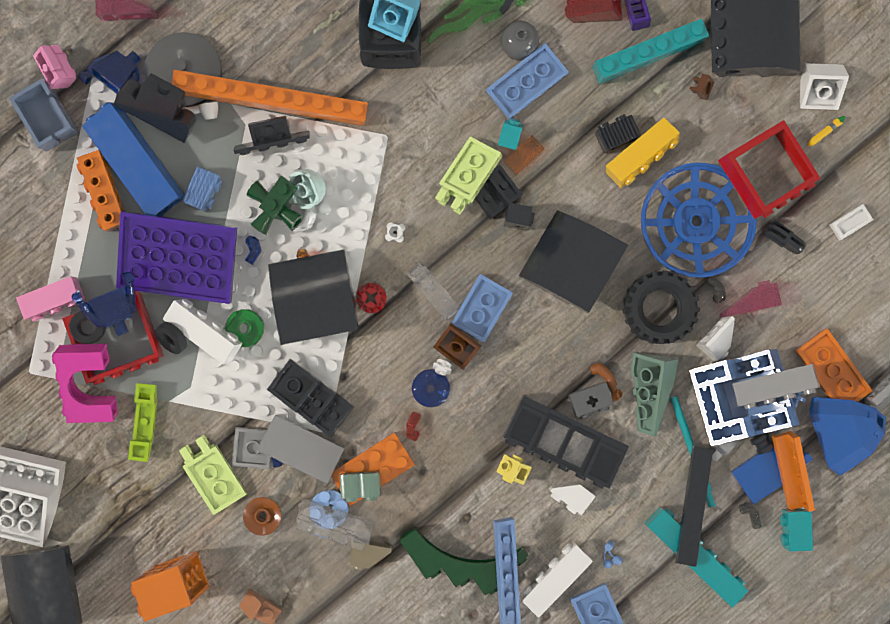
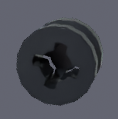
(762, 443)

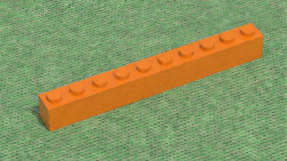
(270, 98)

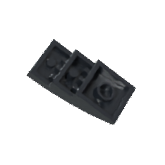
(310, 398)

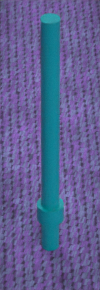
(689, 441)

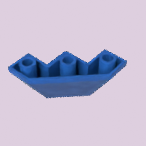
(846, 431)

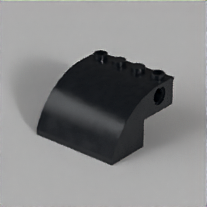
(755, 37)

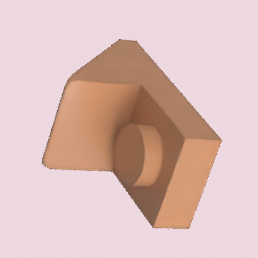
(259, 607)

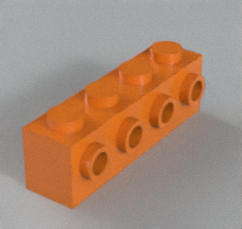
(102, 189)

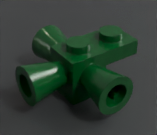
(274, 205)

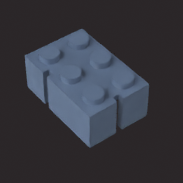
(43, 115)

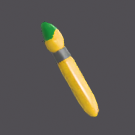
(828, 129)

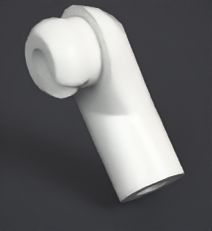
(307, 222)

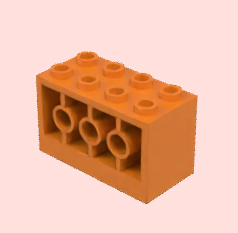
(169, 586)

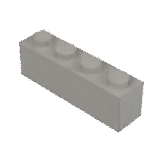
(776, 385)

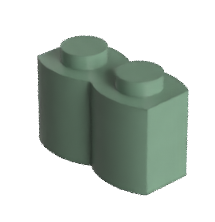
(360, 485)

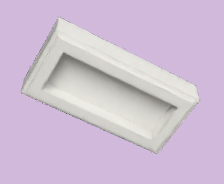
(851, 222)

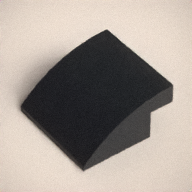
(573, 261)
(312, 297)
(41, 586)

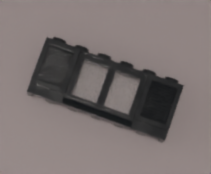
(565, 442)

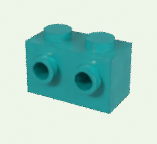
(796, 530)

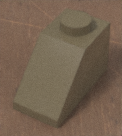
(369, 556)

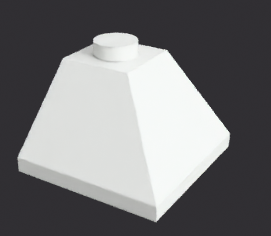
(718, 339)

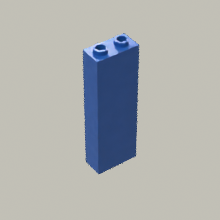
(133, 160)

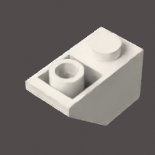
(574, 495)

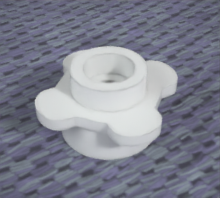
(394, 227)
(442, 367)

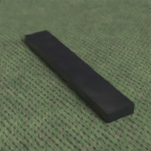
(694, 506)

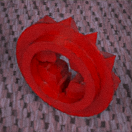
(380, 298)

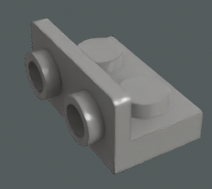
(880, 395)

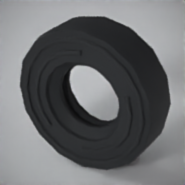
(79, 335)
(171, 337)

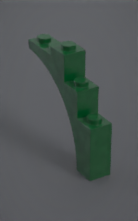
(458, 569)

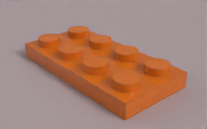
(833, 368)
(386, 456)

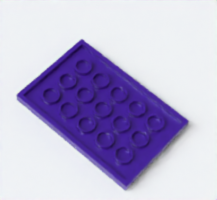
(177, 256)

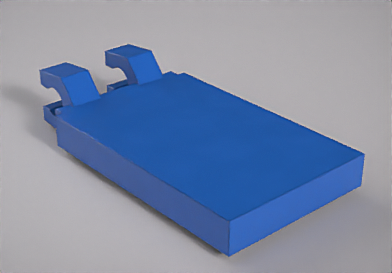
(761, 475)

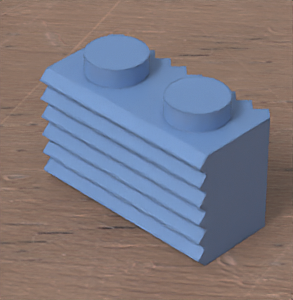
(202, 189)

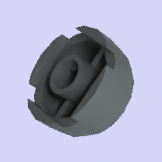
(519, 40)

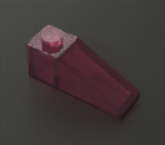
(123, 10)
(757, 298)

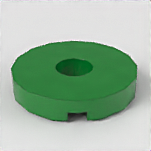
(252, 319)

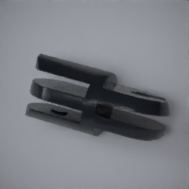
(785, 237)

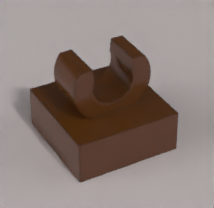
(704, 86)

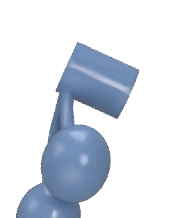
(617, 560)

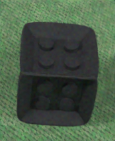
(384, 51)

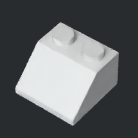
(822, 86)

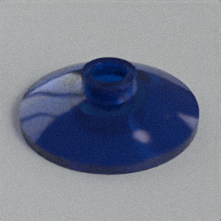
(427, 398)

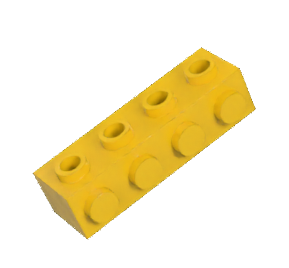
(642, 153)

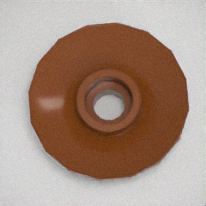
(259, 525)

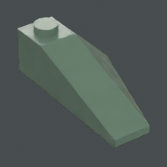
(653, 384)

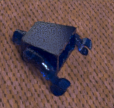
(113, 70)
(110, 308)

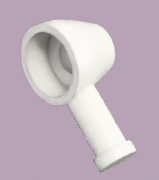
(208, 110)

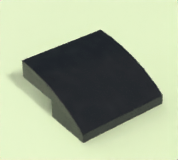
(497, 193)

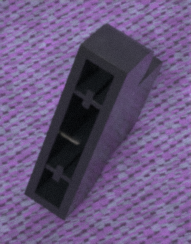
(158, 105)

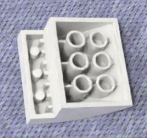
(28, 495)

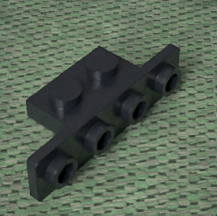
(269, 134)

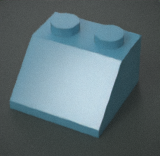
(394, 17)

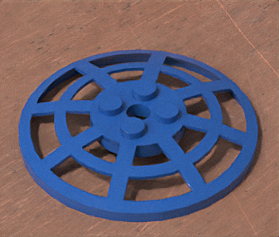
(709, 221)

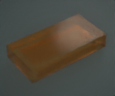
(524, 155)

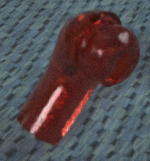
(410, 426)

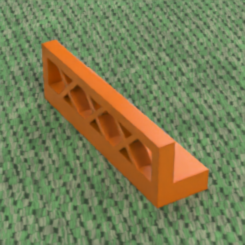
(793, 471)

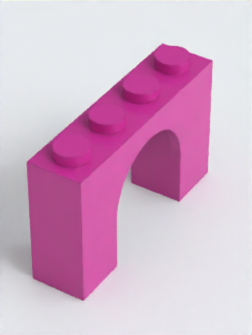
(77, 405)

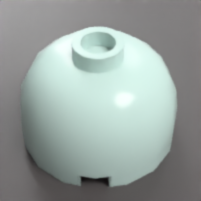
(310, 188)

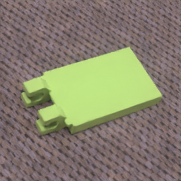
(467, 174)
(212, 475)

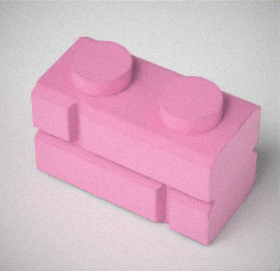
(55, 66)

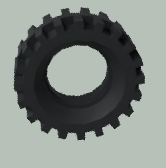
(686, 307)

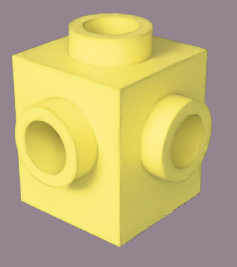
(513, 469)

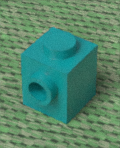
(510, 133)

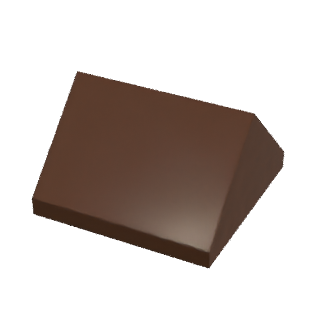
(457, 346)

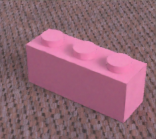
(49, 299)

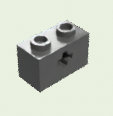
(599, 392)

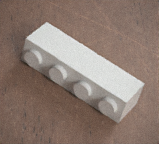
(203, 331)
(555, 579)

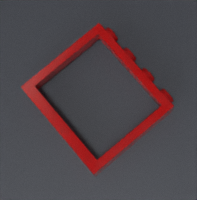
(744, 186)
(89, 375)

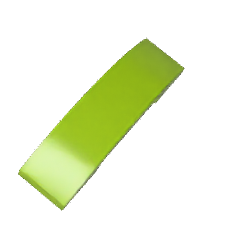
(144, 422)

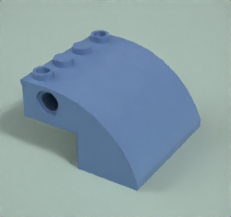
(718, 402)

